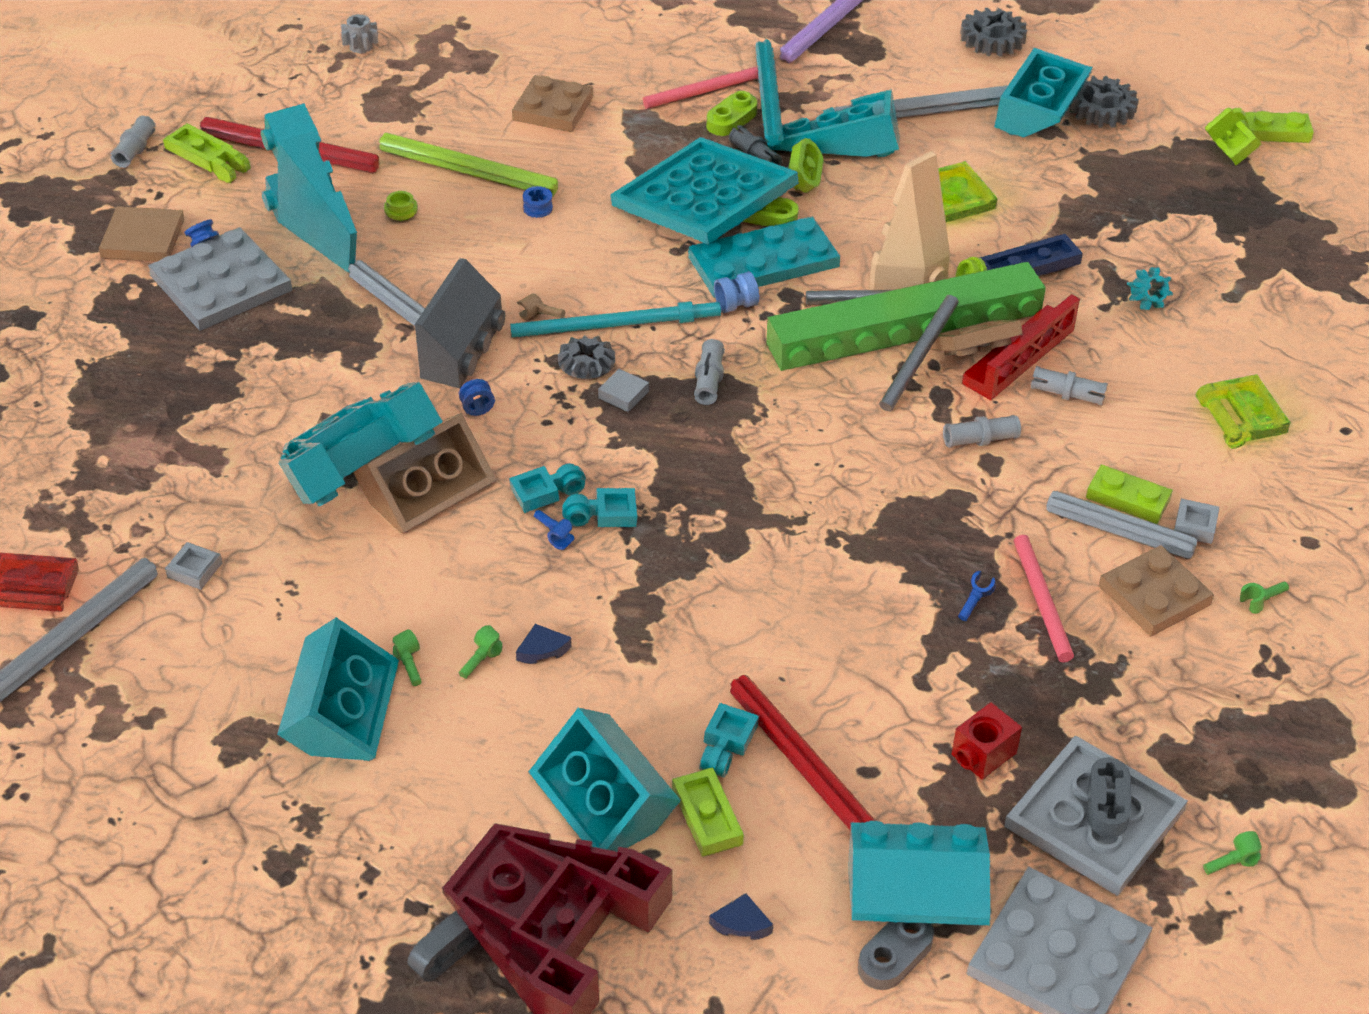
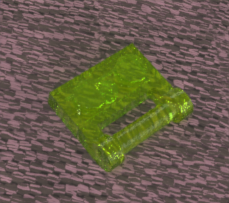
(1252, 404)

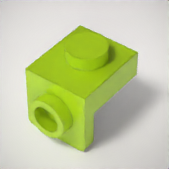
(1232, 136)

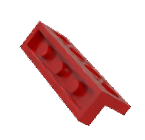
(1009, 362)

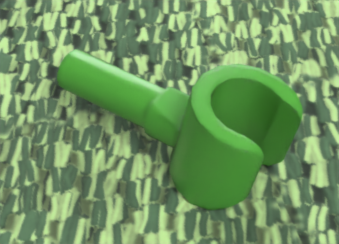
(1260, 594)
(405, 645)
(489, 645)
(1246, 852)

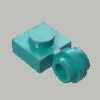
(540, 488)
(612, 507)
(727, 731)

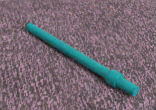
(683, 312)

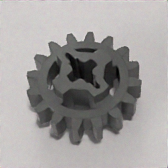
(993, 32)
(1105, 102)

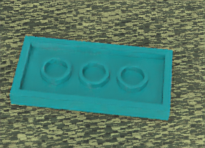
(768, 253)

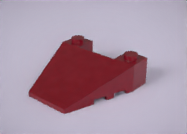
(542, 902)

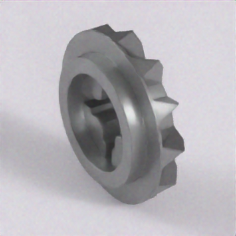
(584, 366)

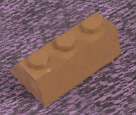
(425, 478)

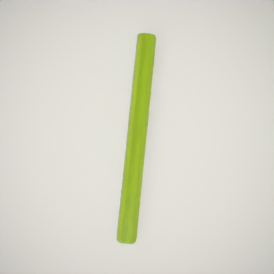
(465, 163)

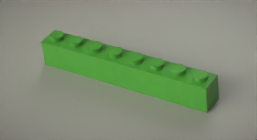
(901, 315)

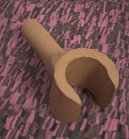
(534, 306)

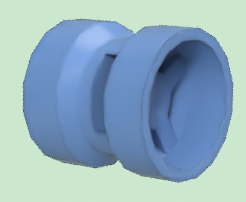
(736, 292)

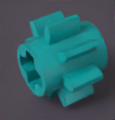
(1142, 285)

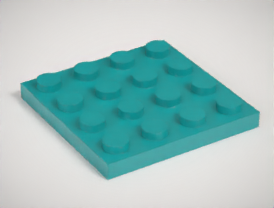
(704, 190)

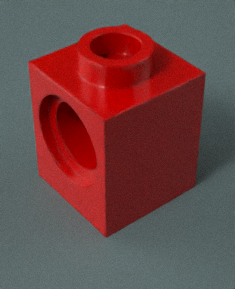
(986, 741)

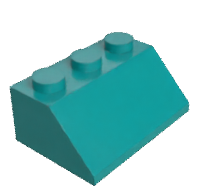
(1040, 93)
(339, 694)
(603, 782)
(919, 873)

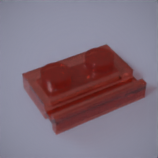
(36, 581)

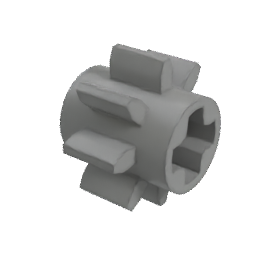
(359, 33)

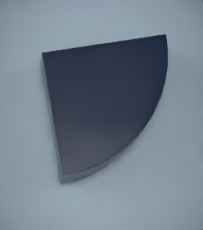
(542, 644)
(741, 918)

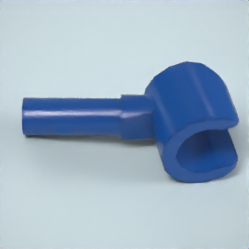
(559, 531)
(975, 595)

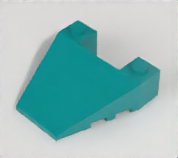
(303, 188)
(353, 437)

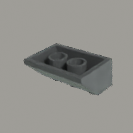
(457, 326)

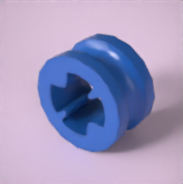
(537, 202)
(201, 232)
(483, 403)

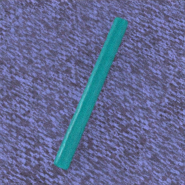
(769, 93)

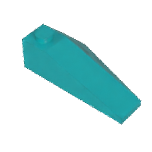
(859, 130)

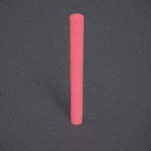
(700, 87)
(1043, 599)

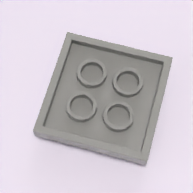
(220, 278)
(1056, 818)
(1058, 949)

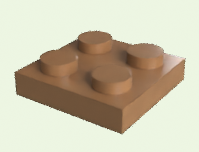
(552, 103)
(969, 338)
(1156, 590)

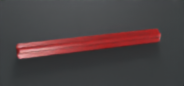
(251, 136)
(799, 752)

